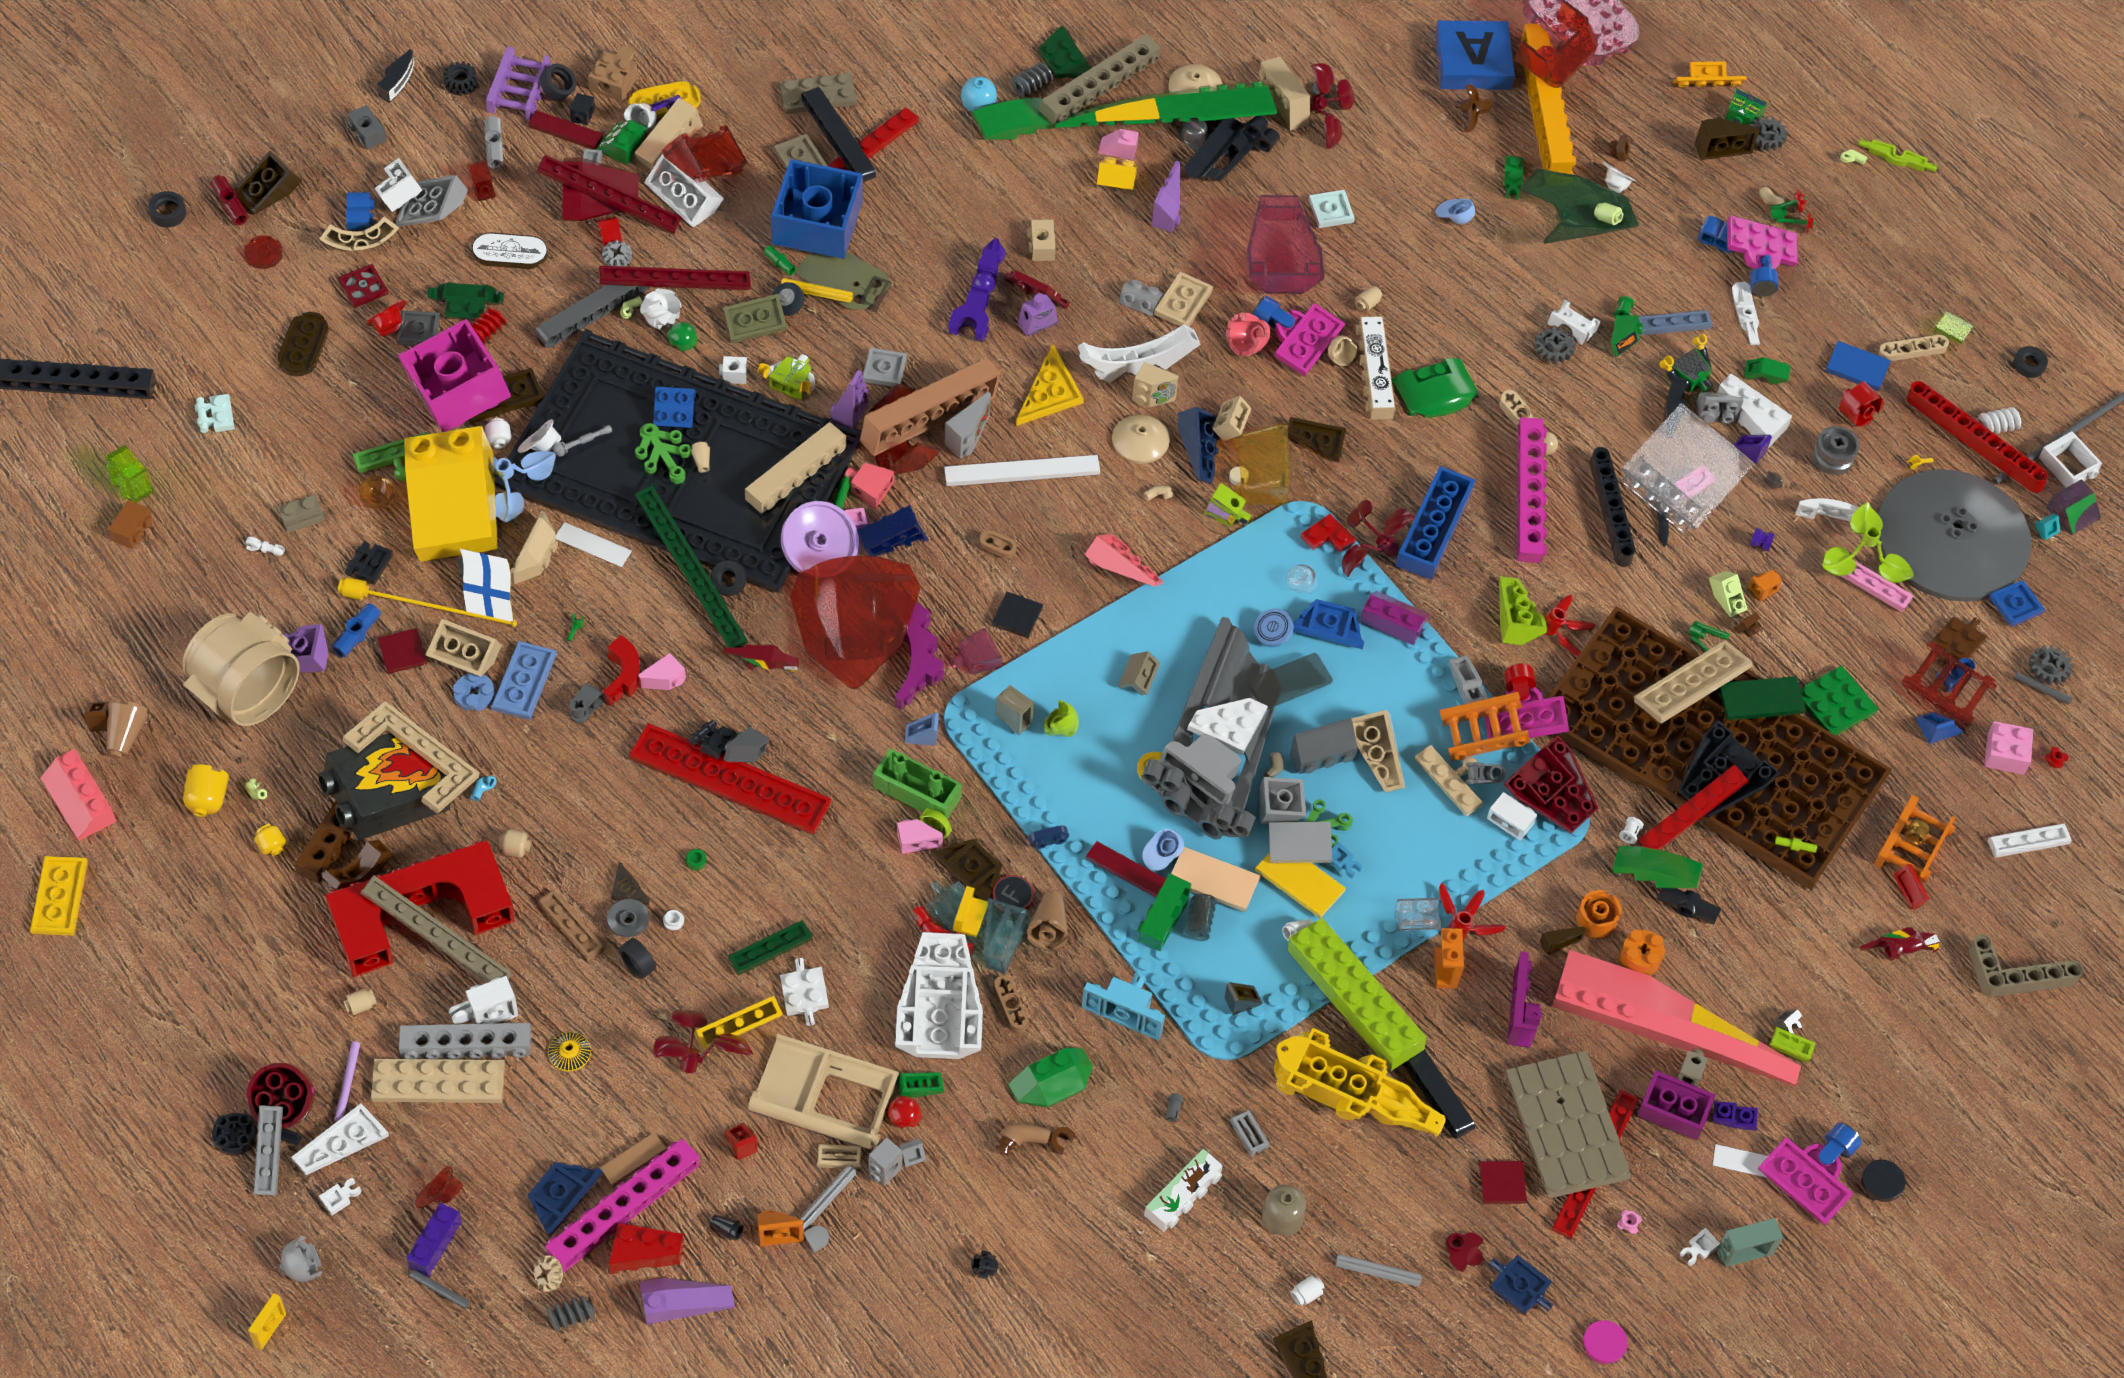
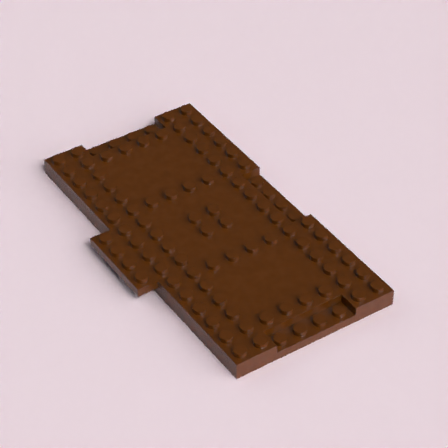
(1821, 777)

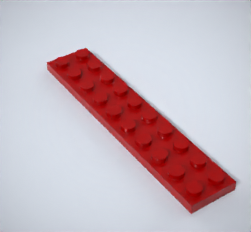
(731, 780)

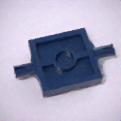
(1520, 1285)

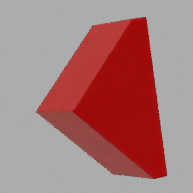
(609, 229)
(742, 1141)

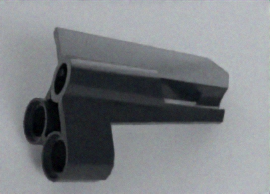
(1233, 140)

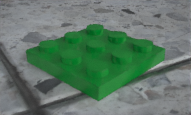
(1837, 701)

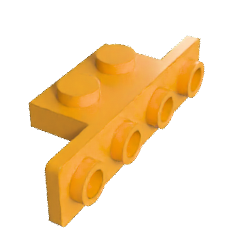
(1708, 73)

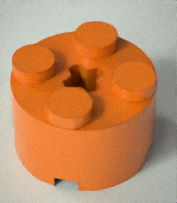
(1598, 914)
(1642, 952)

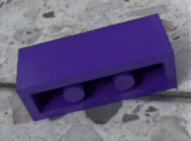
(434, 1239)

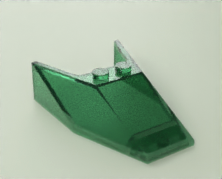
(1575, 204)

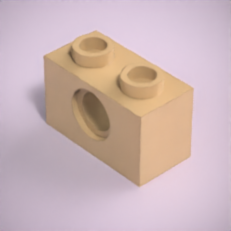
(1042, 240)

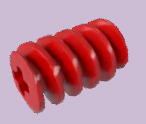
(488, 324)

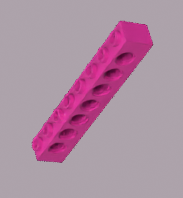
(1527, 550)
(636, 1202)

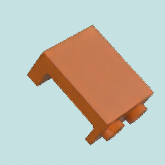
(1449, 959)

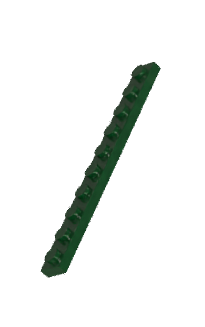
(691, 568)

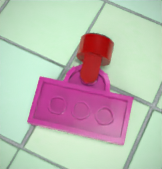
(1537, 714)

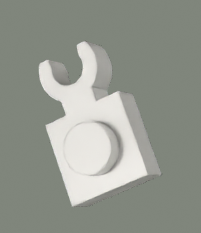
(338, 1198)
(1702, 1244)

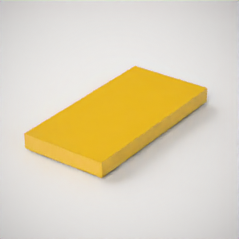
(1303, 883)
(59, 895)

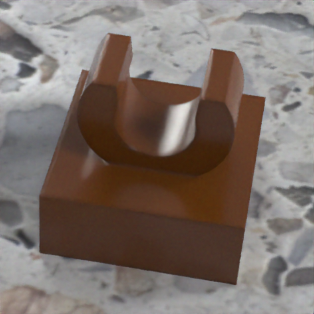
(1620, 147)
(1749, 625)

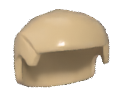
(1342, 350)

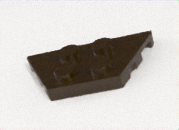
(970, 866)

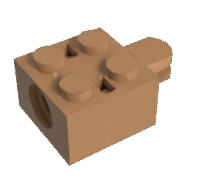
(614, 74)

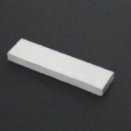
(2029, 840)

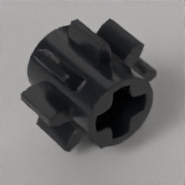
(984, 1264)

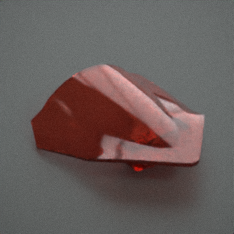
(854, 613)

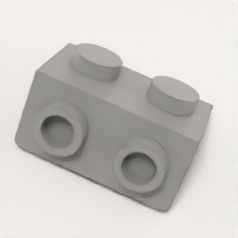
(1140, 297)

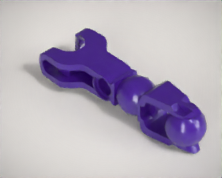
(983, 283)

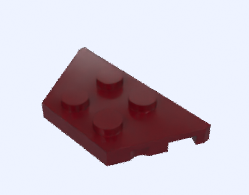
(1032, 285)

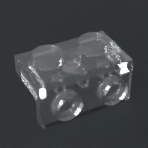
(1417, 914)

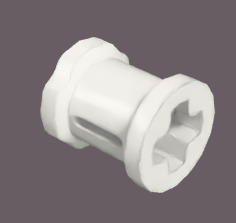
(1631, 830)

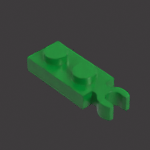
(1513, 175)

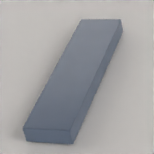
(1676, 322)

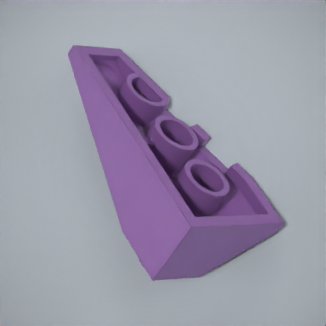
(1167, 203)
(851, 403)
(309, 647)
(675, 1299)

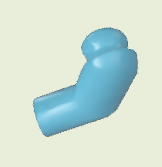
(482, 785)

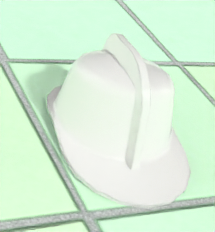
(1616, 179)
(541, 440)

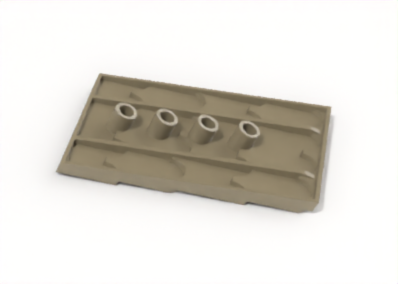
(1567, 1124)

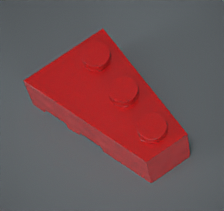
(644, 1247)

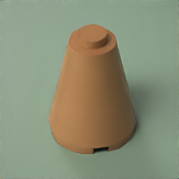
(123, 726)
(1049, 922)

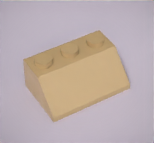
(463, 648)

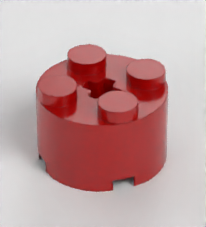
(1860, 404)

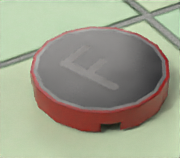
(1014, 891)

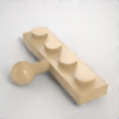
(1449, 779)

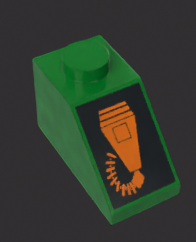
(1625, 333)

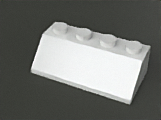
(685, 196)

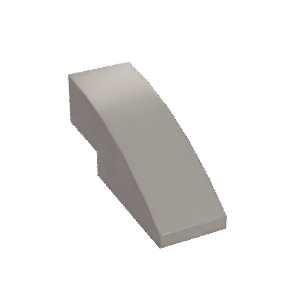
(1467, 680)

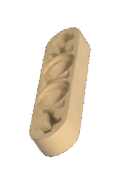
(1914, 350)

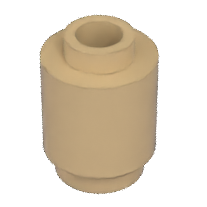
(1368, 298)
(359, 1001)

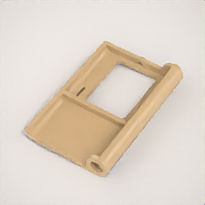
(795, 1082)

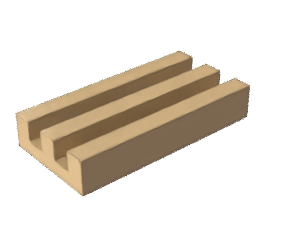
(826, 1160)

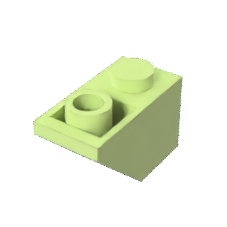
(1728, 592)

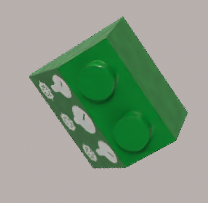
(623, 141)

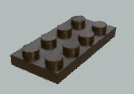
(523, 390)

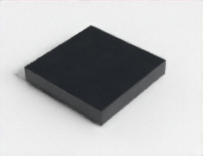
(1017, 614)

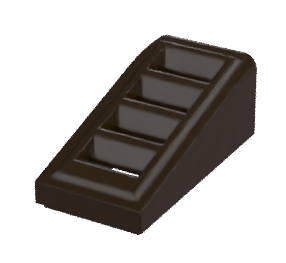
(1559, 939)

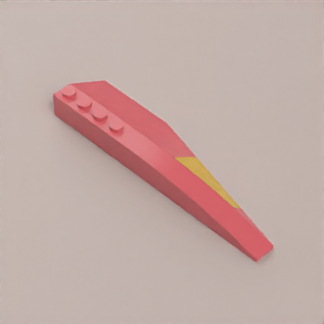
(1661, 1014)

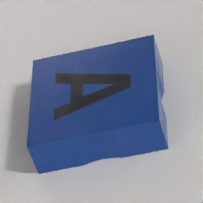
(1474, 54)

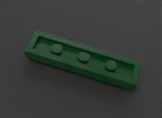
(770, 947)

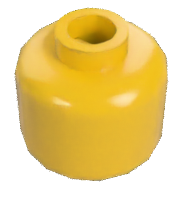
(270, 840)

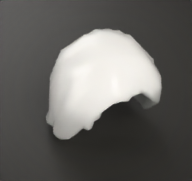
(642, 115)

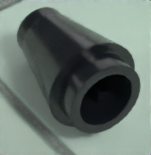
(728, 1227)

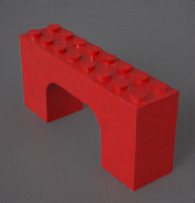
(462, 875)

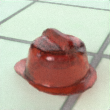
(440, 1189)

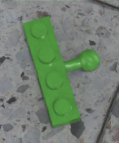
(382, 456)

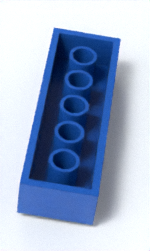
(1435, 523)

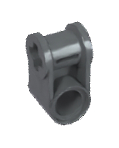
(585, 703)
(1482, 773)

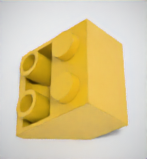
(1117, 173)

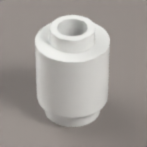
(1307, 1290)

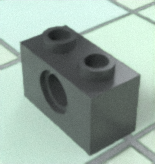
(366, 127)

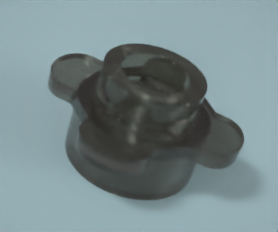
(1773, 480)

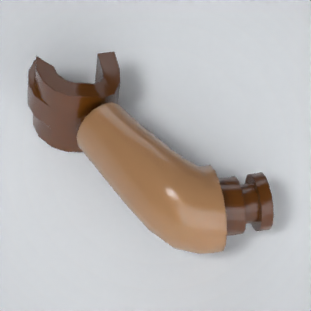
(1018, 1133)

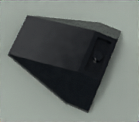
(1718, 754)

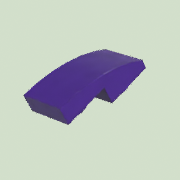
(1736, 1117)

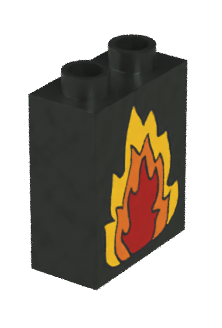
(379, 786)

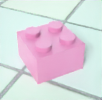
(2009, 747)

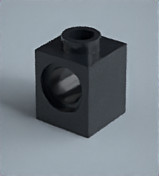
(582, 109)

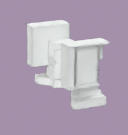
(1581, 327)

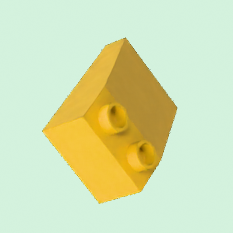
(451, 493)

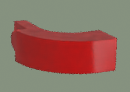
(626, 657)

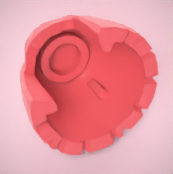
(1247, 334)

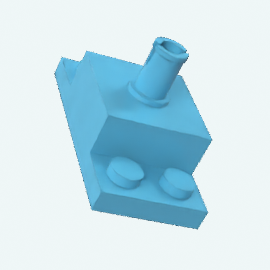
(1125, 1005)

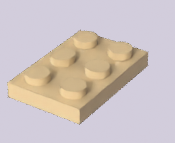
(1183, 300)

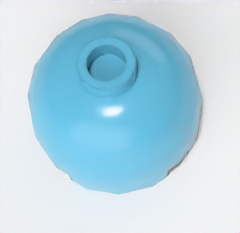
(978, 93)

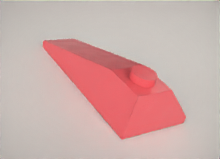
(1114, 555)

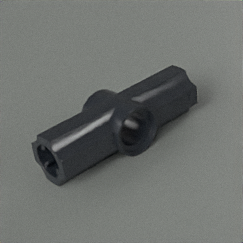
(1689, 904)

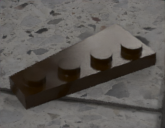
(1301, 1352)

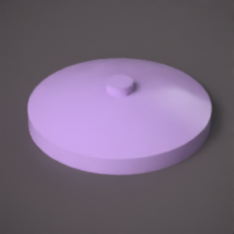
(817, 534)

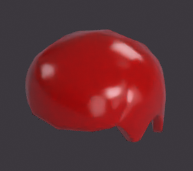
(904, 1112)

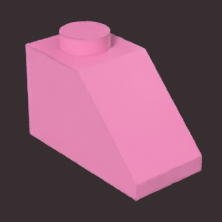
(1120, 144)
(663, 674)
(917, 836)

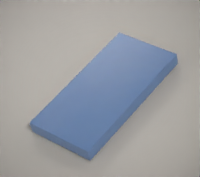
(524, 680)

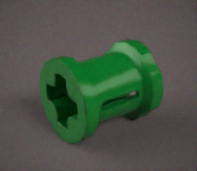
(1624, 305)

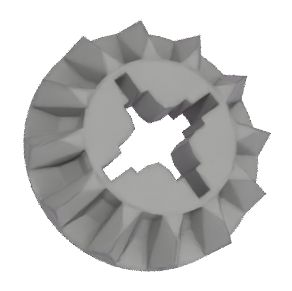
(619, 260)

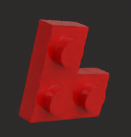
(1328, 529)

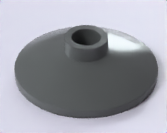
(628, 910)

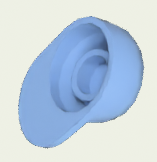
(1458, 210)
(1163, 849)

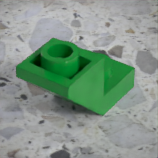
(1772, 370)

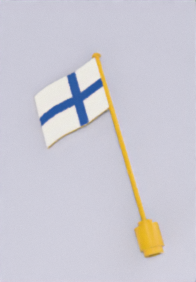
(484, 588)

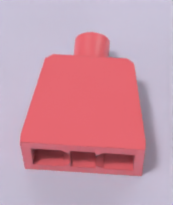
(870, 483)

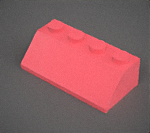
(77, 795)

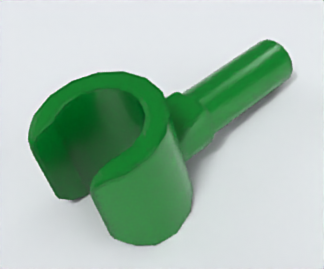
(576, 624)

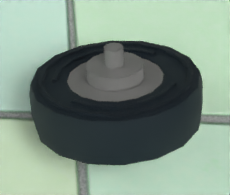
(790, 297)

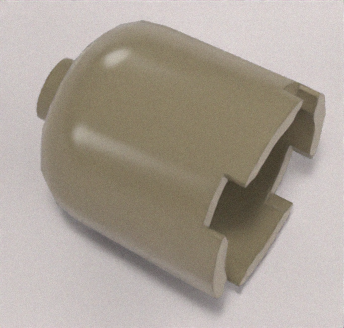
(1284, 1210)

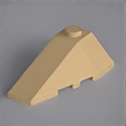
(1379, 748)

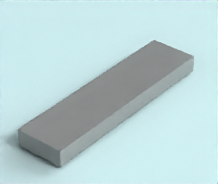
(268, 1150)

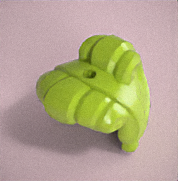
(1062, 720)

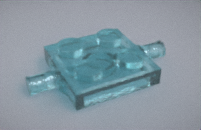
(946, 904)

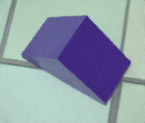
(1753, 446)

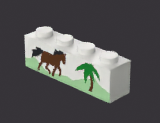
(1184, 1190)

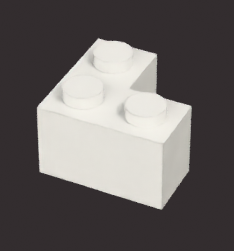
(399, 186)

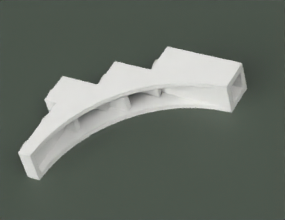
(1159, 352)

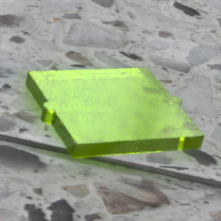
(1953, 327)

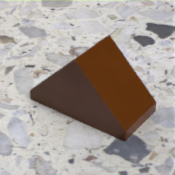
(96, 716)

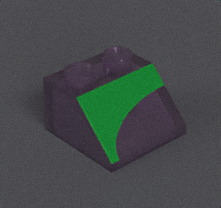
(2075, 507)

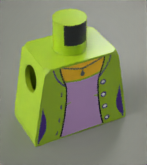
(1227, 507)

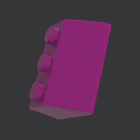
(1394, 617)
(1676, 1105)

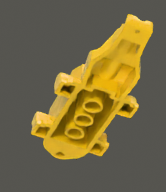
(1350, 1084)

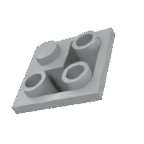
(1718, 407)

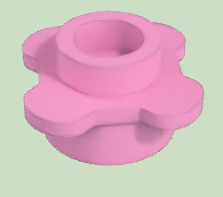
(1629, 1216)

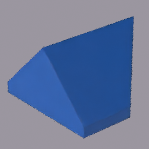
(1937, 727)

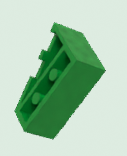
(1165, 912)

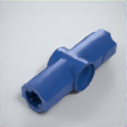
(349, 637)

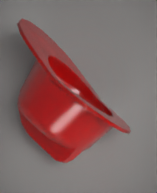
(388, 320)

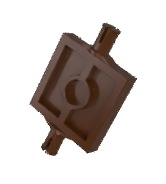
(1959, 639)

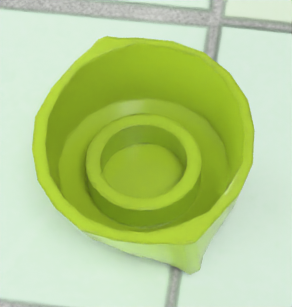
(937, 821)

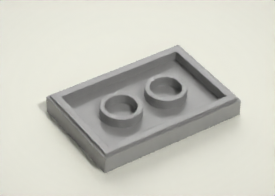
(1300, 842)

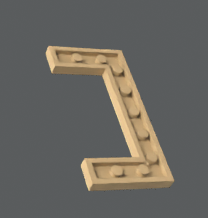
(458, 772)

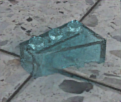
(1003, 934)

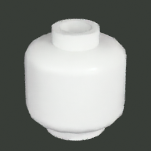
(498, 432)

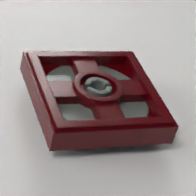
(363, 285)

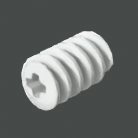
(2001, 420)

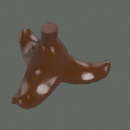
(1473, 107)

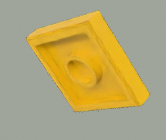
(267, 1321)

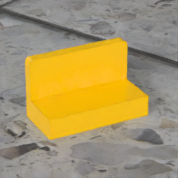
(970, 914)

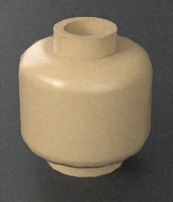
(514, 843)

